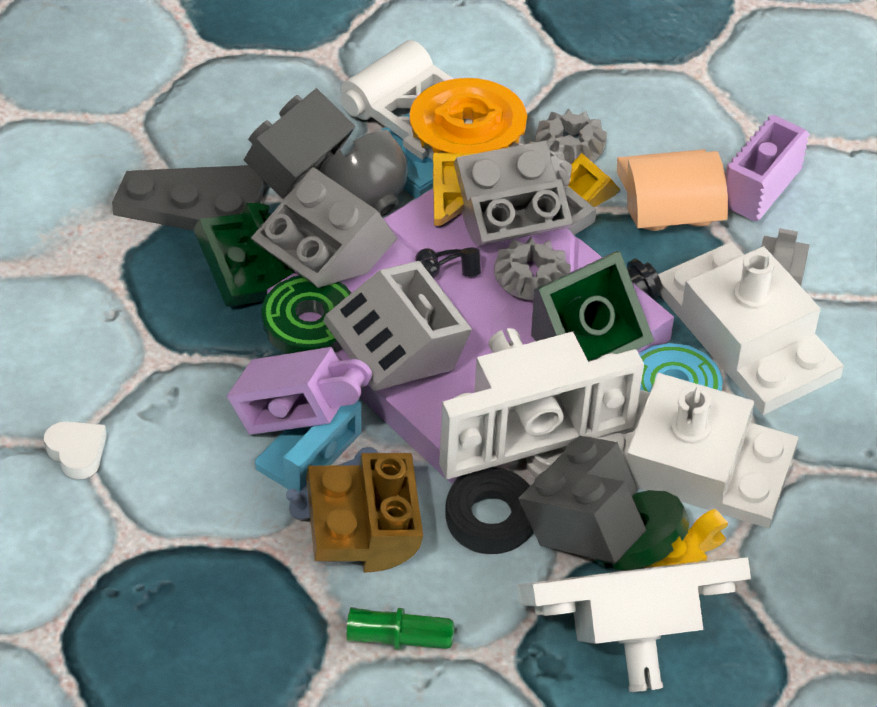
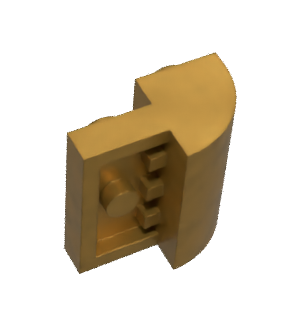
(365, 511)

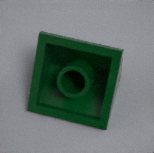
(596, 306)

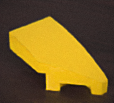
(446, 188)

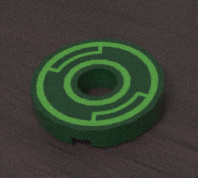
(290, 300)

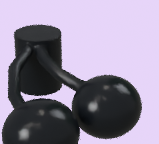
(469, 260)

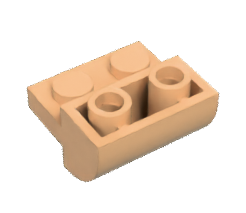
(674, 188)

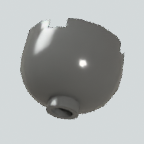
(373, 171)

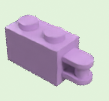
(296, 389)

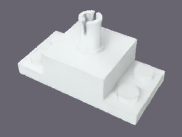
(752, 323)
(536, 402)
(706, 450)
(636, 607)

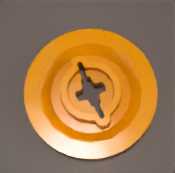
(494, 109)

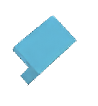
(297, 448)

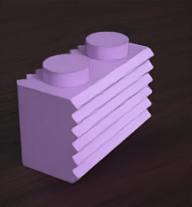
(765, 167)

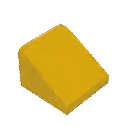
(591, 182)

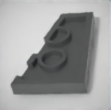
(187, 194)

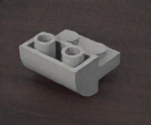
(511, 193)

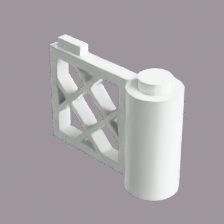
(392, 84)

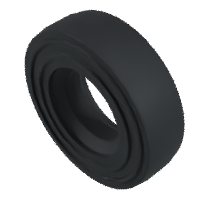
(482, 536)

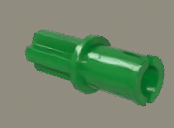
(399, 628)

